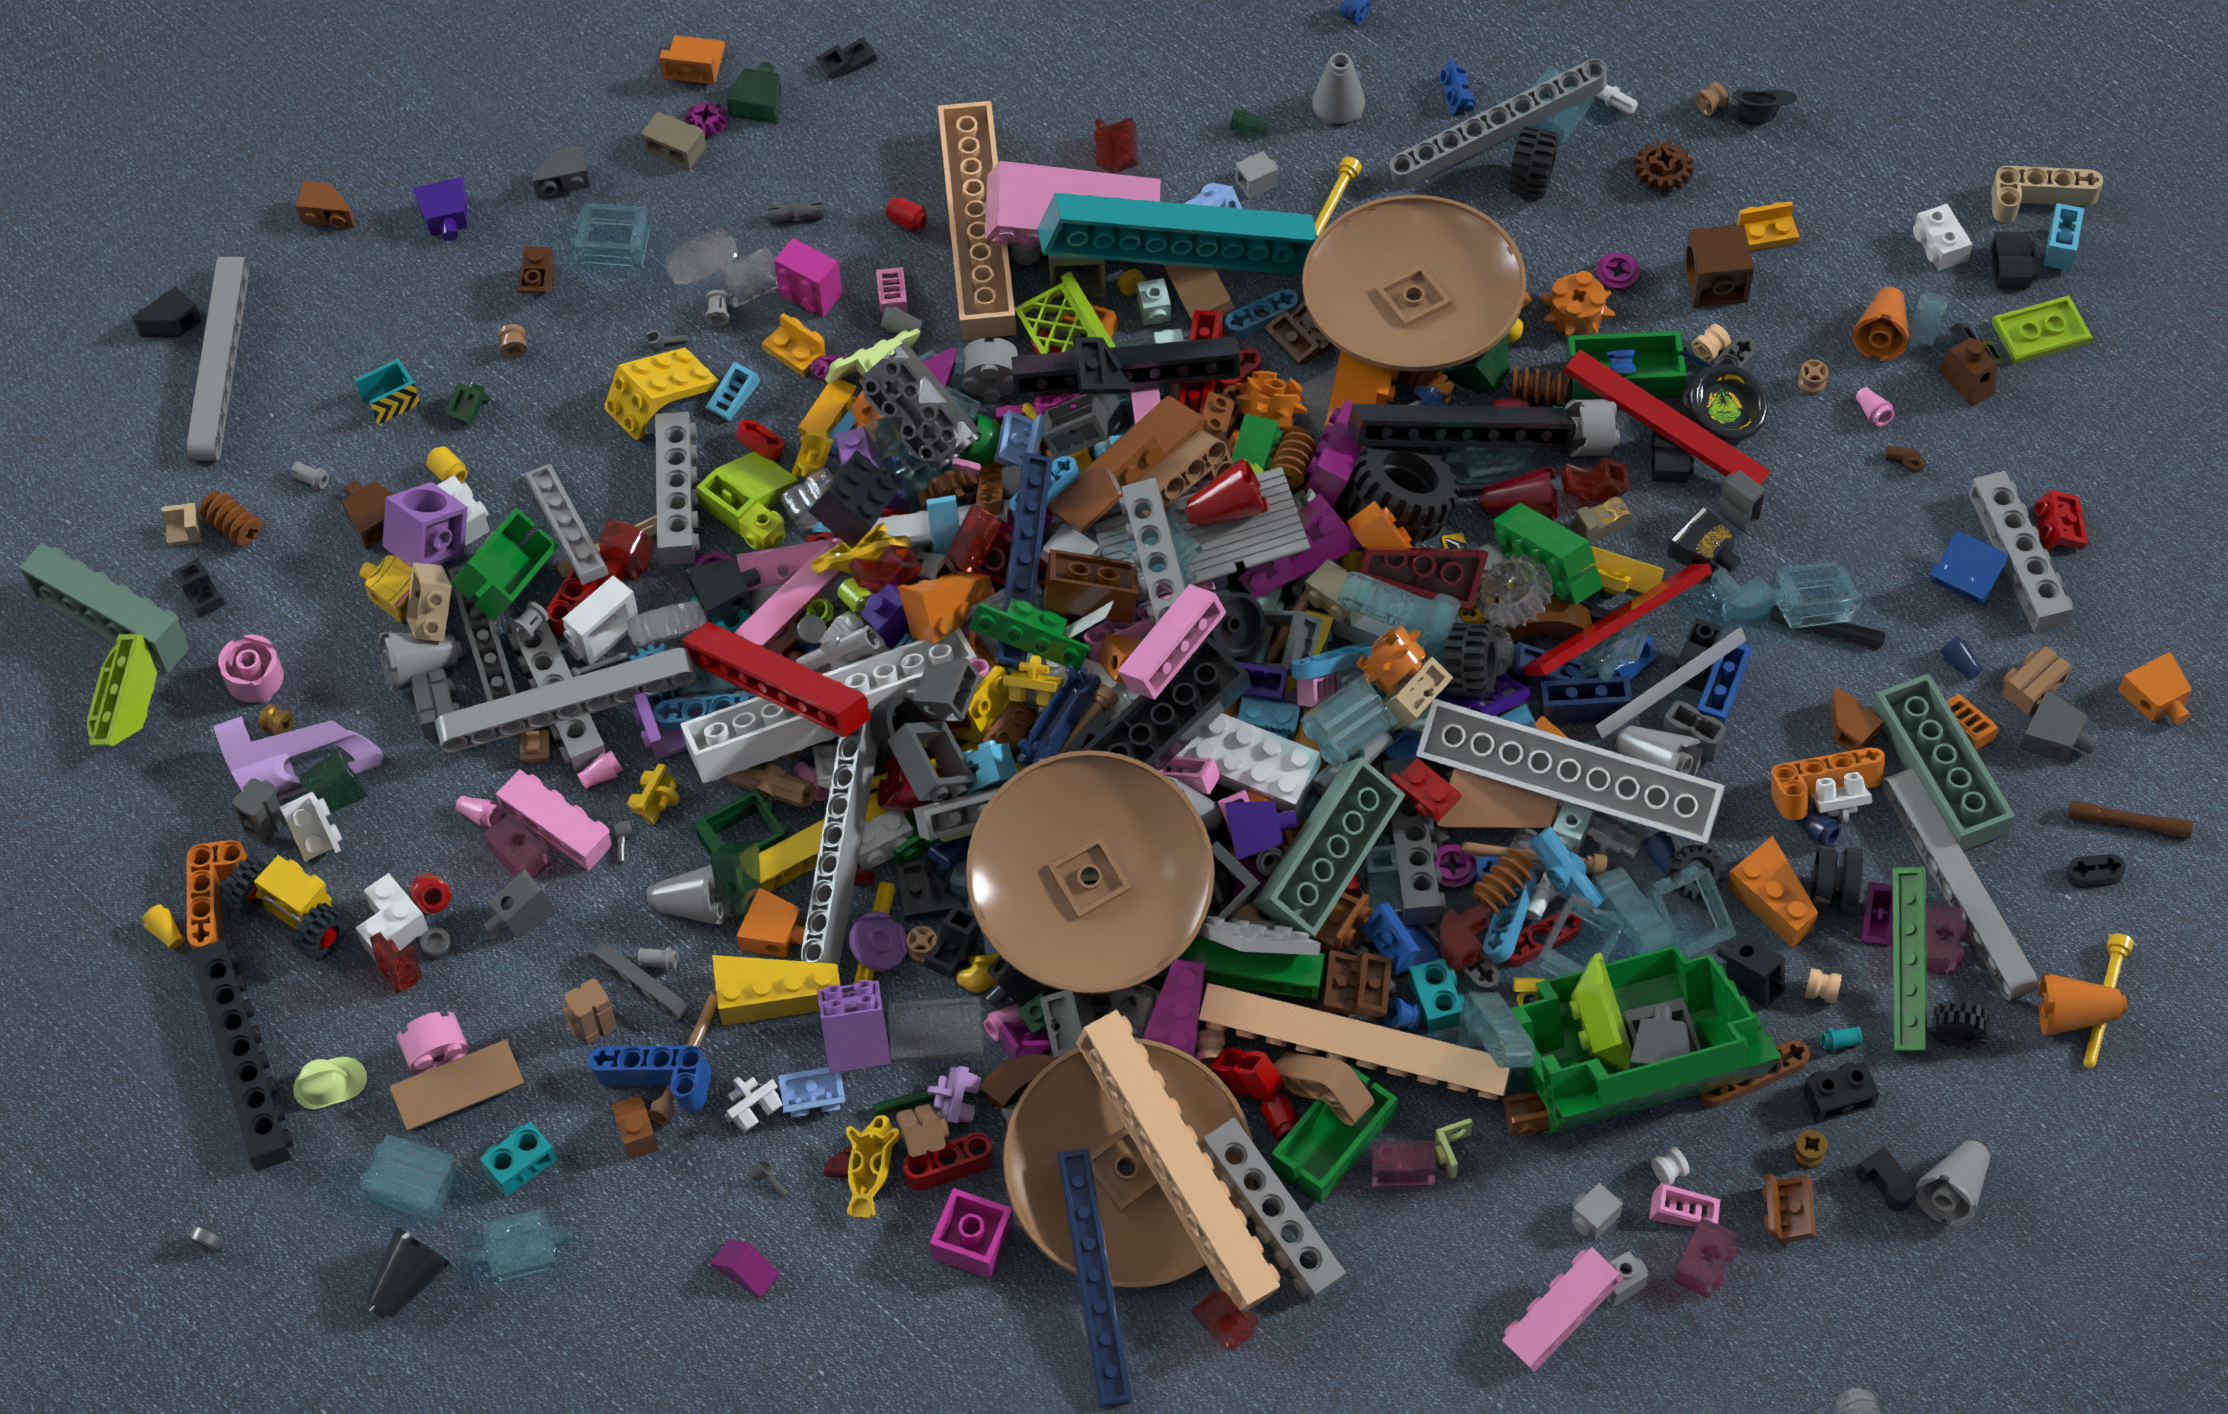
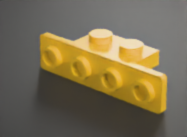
(1623, 573)

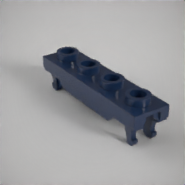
(1058, 717)

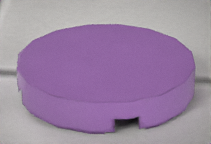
(878, 941)

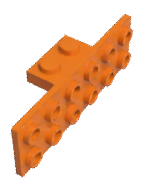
(1361, 384)

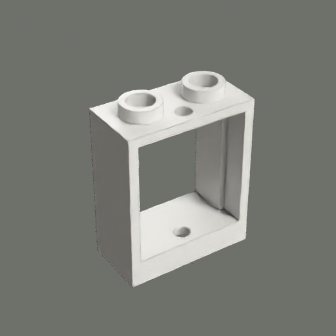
(599, 621)

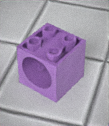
(424, 525)
(853, 1026)

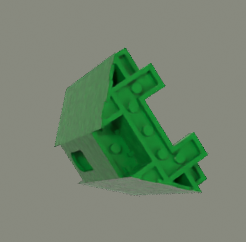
(1586, 1091)

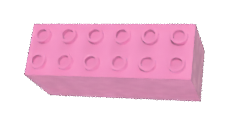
(1022, 193)

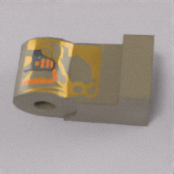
(1602, 519)

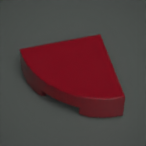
(838, 1165)

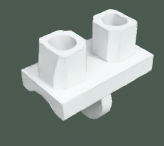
(1841, 800)
(741, 1112)

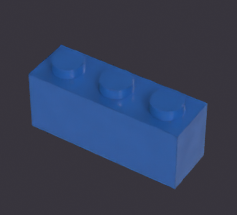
(1725, 684)

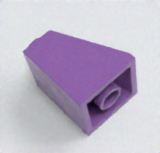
(859, 440)

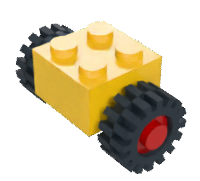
(291, 898)

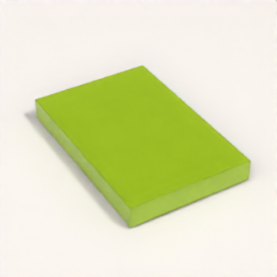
(2041, 330)

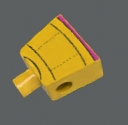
(389, 585)

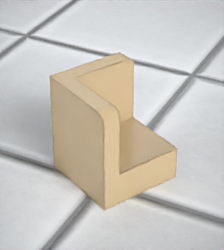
(182, 524)

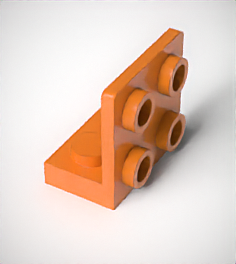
(692, 59)

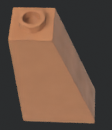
(1497, 805)

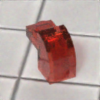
(1597, 485)
(626, 545)
(894, 566)
(1457, 935)
(1224, 1320)

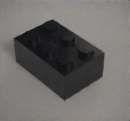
(854, 499)

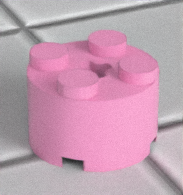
(251, 669)
(432, 1042)

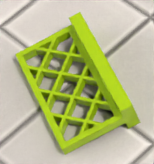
(1078, 306)

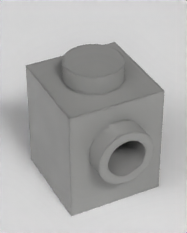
(1256, 174)
(1595, 1211)
(1634, 1275)

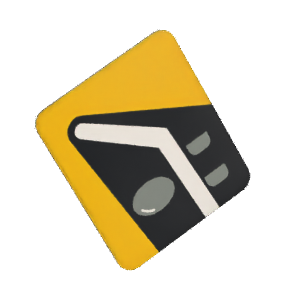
(1454, 541)

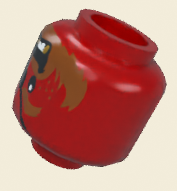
(430, 892)

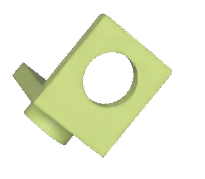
(1442, 1148)

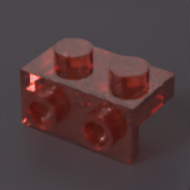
(1116, 145)

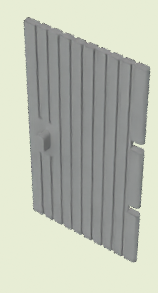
(1224, 544)

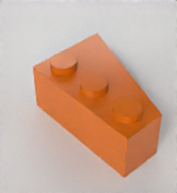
(1376, 528)
(942, 604)
(1773, 892)

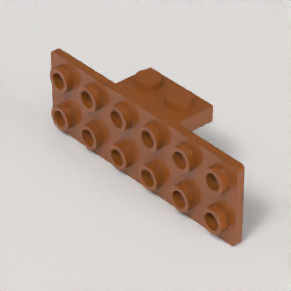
(1125, 463)

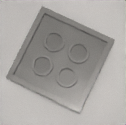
(1258, 937)

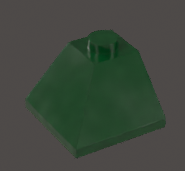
(1483, 372)

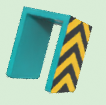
(383, 380)

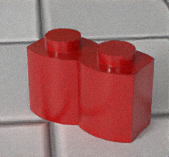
(1247, 1073)

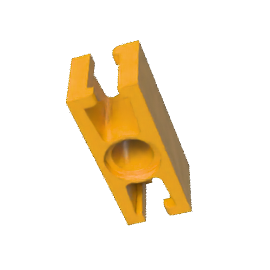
(829, 407)

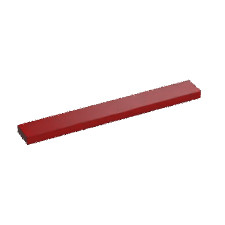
(1662, 418)
(1617, 620)

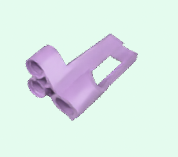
(269, 756)

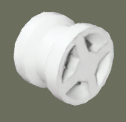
(1670, 1166)

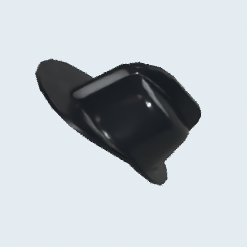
(1761, 106)

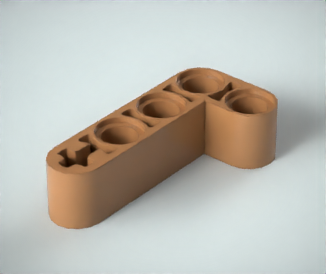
(1195, 458)
(1325, 1081)

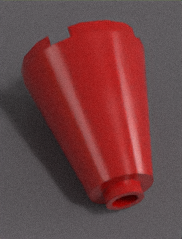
(1227, 497)

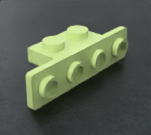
(865, 359)

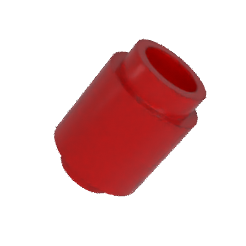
(906, 214)
(1279, 1115)

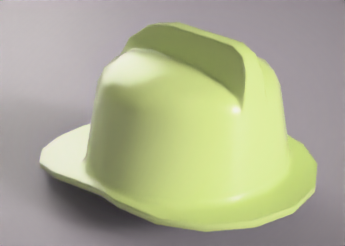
(329, 1082)

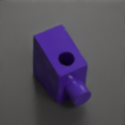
(443, 207)
(886, 615)
(1266, 681)
(1257, 826)

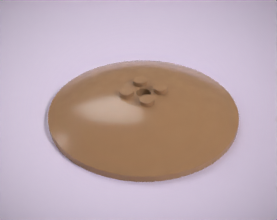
(1420, 247)
(1100, 817)
(1070, 1112)

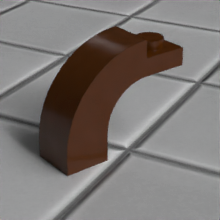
(1559, 620)
(1012, 1078)

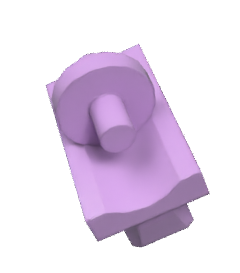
(950, 1094)

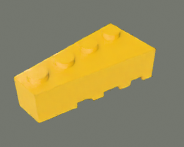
(768, 987)

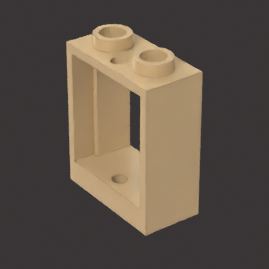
(429, 611)
(1410, 697)

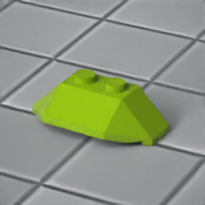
(122, 692)
(1600, 1017)

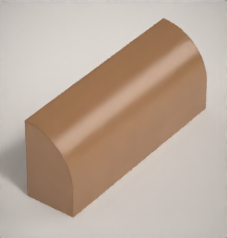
(1200, 289)
(456, 1085)

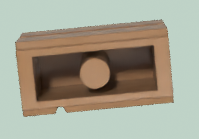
(2039, 674)
(589, 1012)
(922, 1130)

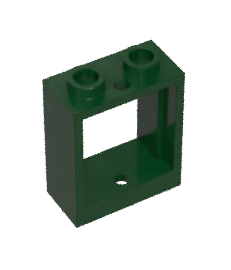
(736, 811)

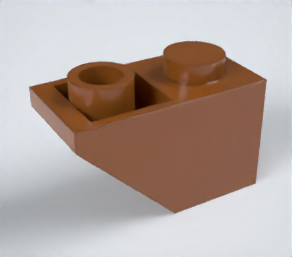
(323, 205)
(1851, 722)

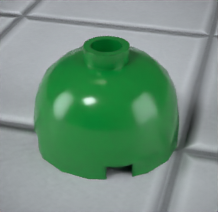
(985, 447)

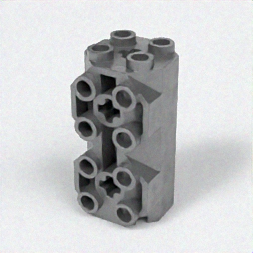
(919, 407)

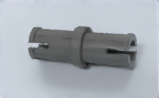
(796, 211)

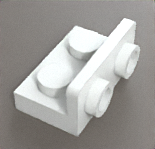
(310, 826)

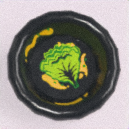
(1728, 402)

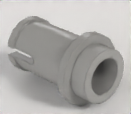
(315, 477)
(657, 958)

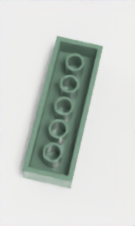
(103, 605)
(1944, 759)
(1329, 848)

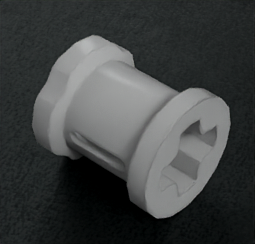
(717, 307)
(529, 620)

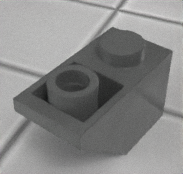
(561, 173)

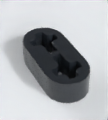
(2095, 870)

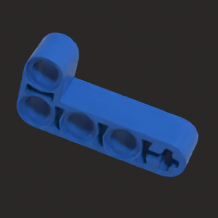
(676, 1066)

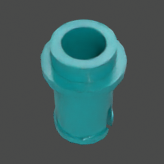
(1841, 1038)

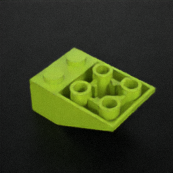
(740, 485)

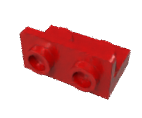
(2060, 521)
(1427, 790)

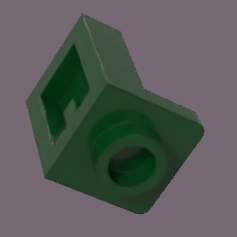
(466, 402)
(1033, 1015)

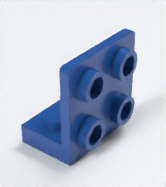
(1969, 568)
(1401, 943)

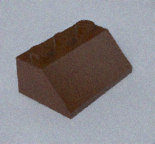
(1087, 582)

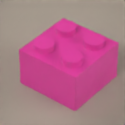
(808, 277)
(971, 1233)

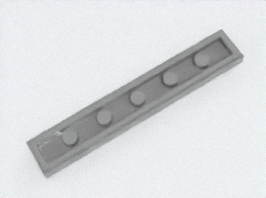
(566, 524)

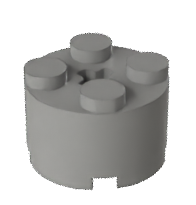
(988, 368)
(1595, 427)

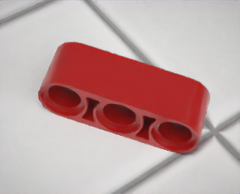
(565, 602)
(956, 1149)

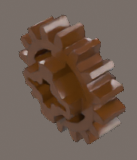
(1663, 166)
(947, 485)

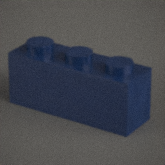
(1583, 699)

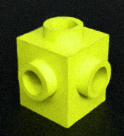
(762, 528)

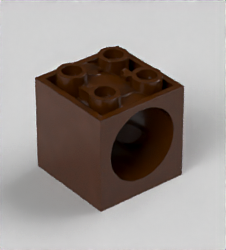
(1718, 265)

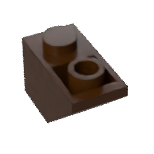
(537, 271)

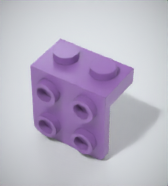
(662, 741)

